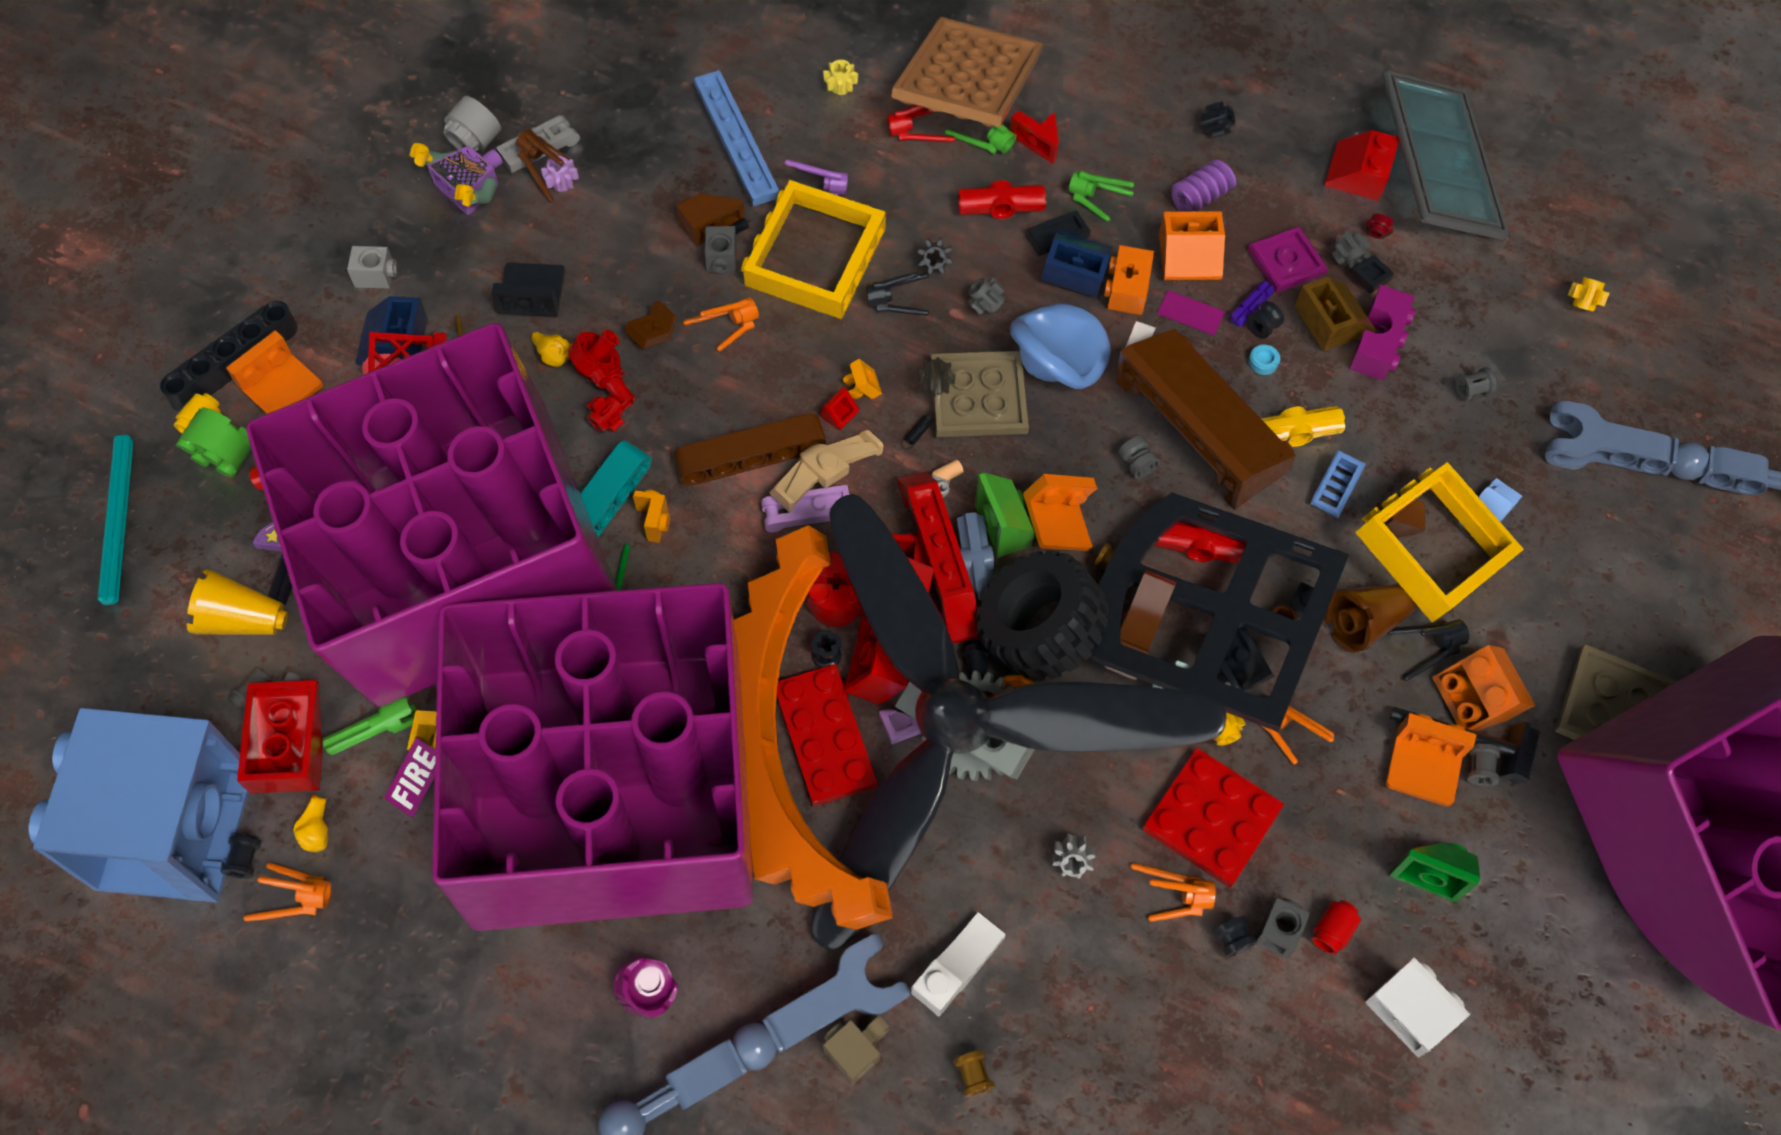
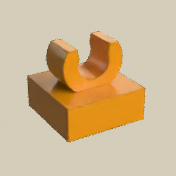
(865, 380)

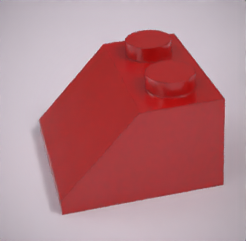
(1362, 164)

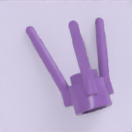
(833, 182)

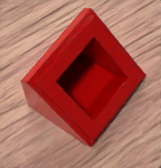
(839, 409)

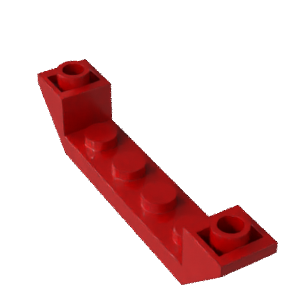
(942, 553)

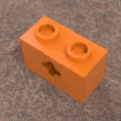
(1130, 279)

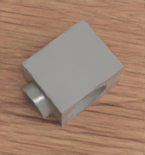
(371, 267)

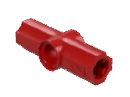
(1001, 199)
(1201, 544)

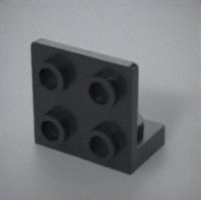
(529, 289)

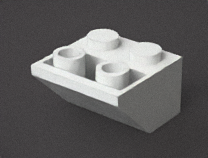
(1417, 1007)

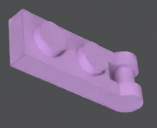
(811, 509)

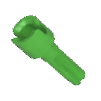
(390, 717)

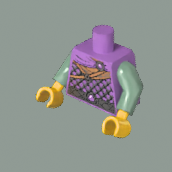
(461, 174)

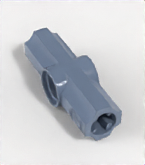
(976, 552)

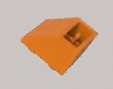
(1192, 245)
(1483, 689)

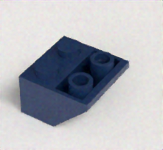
(1076, 263)
(395, 316)

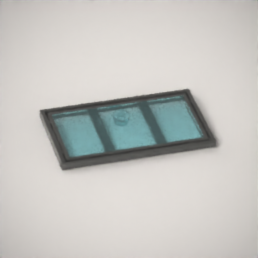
(1445, 156)

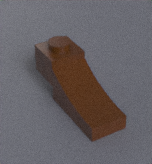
(1145, 613)

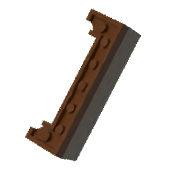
(1206, 413)

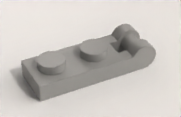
(565, 137)

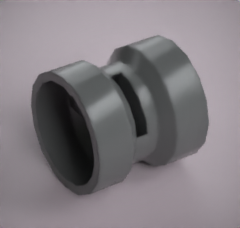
(1139, 457)

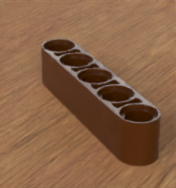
(747, 449)

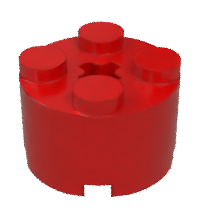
(829, 605)

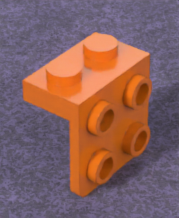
(1428, 759)

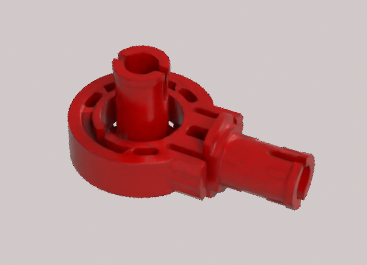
(604, 374)

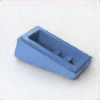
(1348, 464)

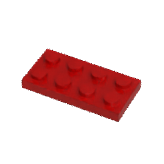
(825, 735)

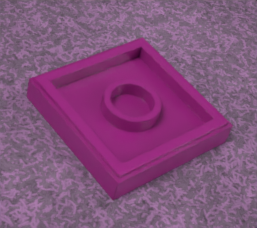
(1287, 259)

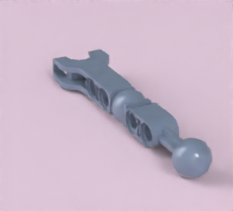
(1653, 452)
(758, 1043)

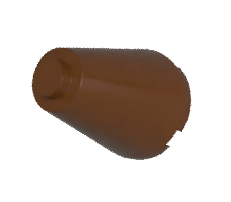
(1367, 614)

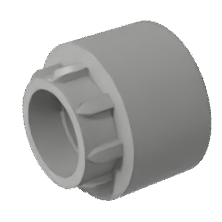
(470, 125)

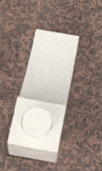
(957, 964)

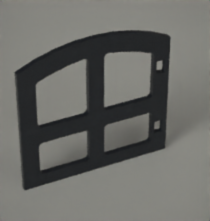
(1229, 609)

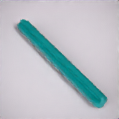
(115, 520)

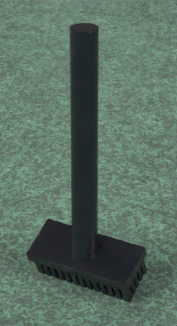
(1517, 750)

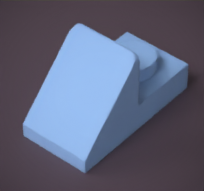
(1499, 499)

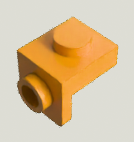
(657, 513)

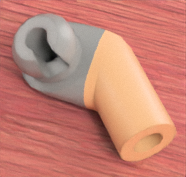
(945, 473)

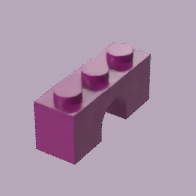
(1377, 351)

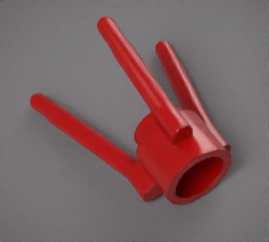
(901, 122)

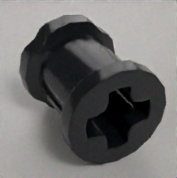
(832, 642)
(240, 857)

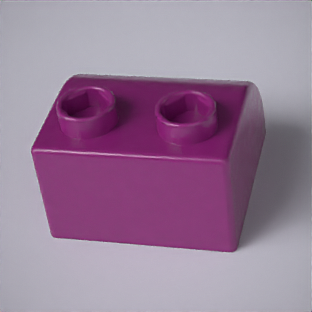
(1691, 822)

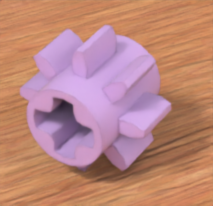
(560, 176)

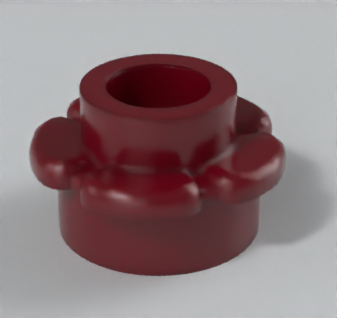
(1379, 226)

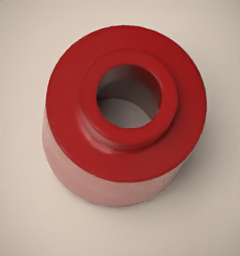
(1336, 927)

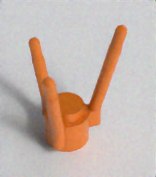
(740, 312)
(1306, 722)
(311, 891)
(1195, 892)

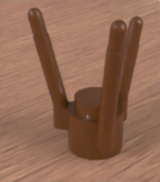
(534, 147)

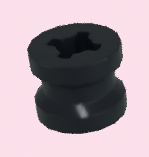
(1265, 319)
(1235, 936)

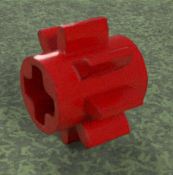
(605, 414)

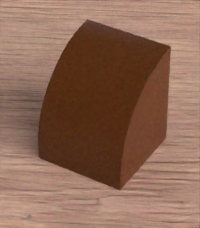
(1408, 520)

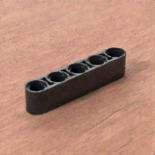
(207, 369)

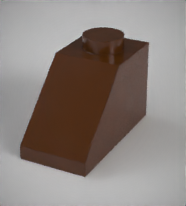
(705, 211)

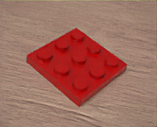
(1213, 817)

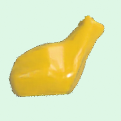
(551, 348)
(310, 828)

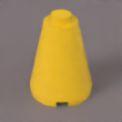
(232, 608)

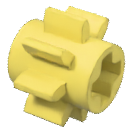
(840, 77)

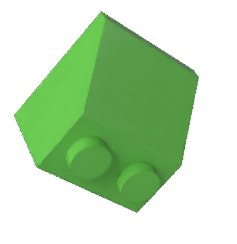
(1004, 514)

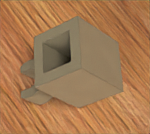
(854, 1050)

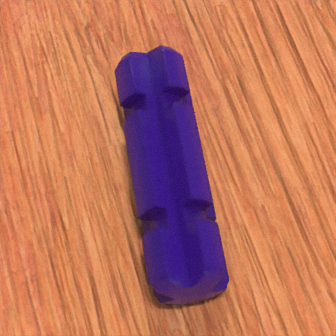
(1251, 302)

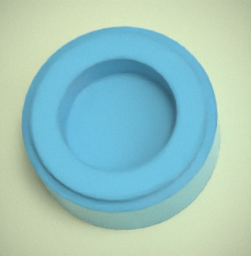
(1264, 359)

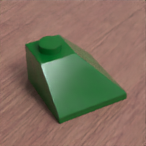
(1440, 870)

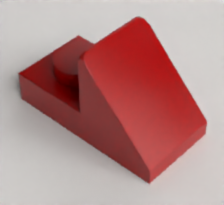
(1037, 137)

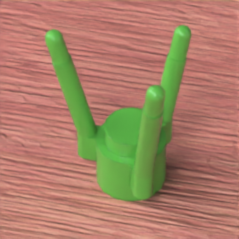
(1000, 139)
(1085, 185)

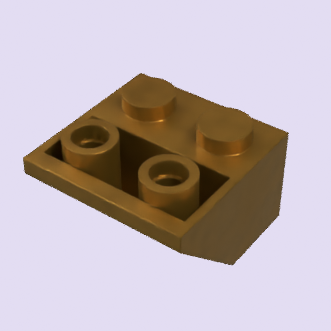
(1331, 313)

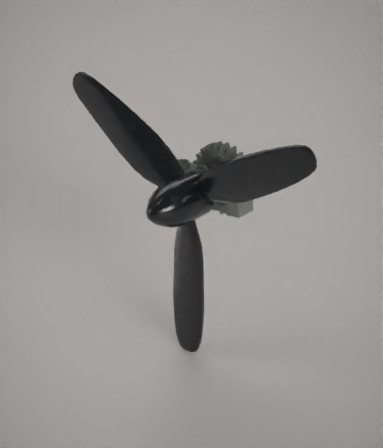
(958, 719)

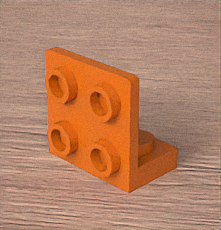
(273, 375)
(1056, 511)

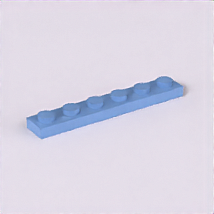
(736, 138)

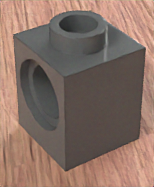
(720, 249)
(1274, 939)

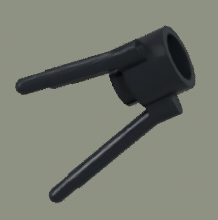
(880, 292)
(1446, 635)

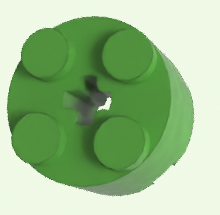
(215, 441)

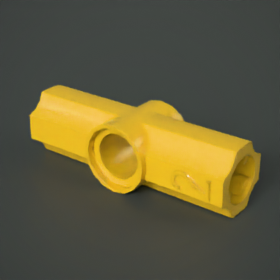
(1301, 426)

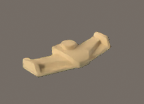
(824, 465)

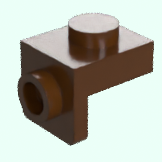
(653, 328)

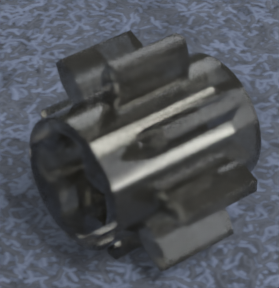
(936, 377)

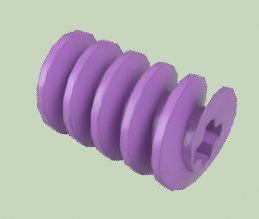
(1203, 186)

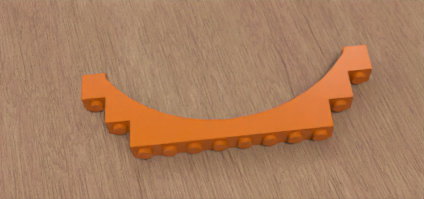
(779, 836)

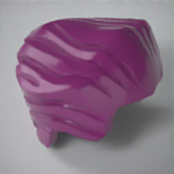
(645, 987)

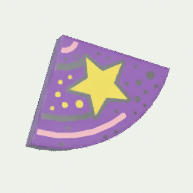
(267, 539)

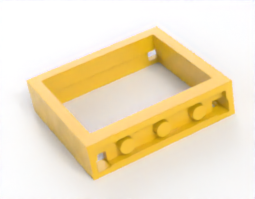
(799, 292)
(1469, 512)

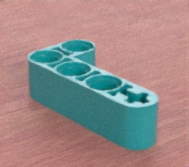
(614, 483)

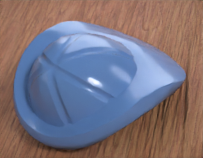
(1062, 345)

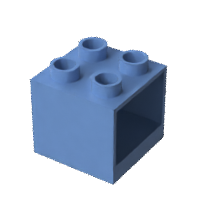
(142, 805)

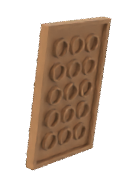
(968, 72)

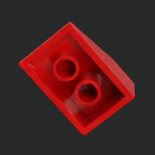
(281, 738)

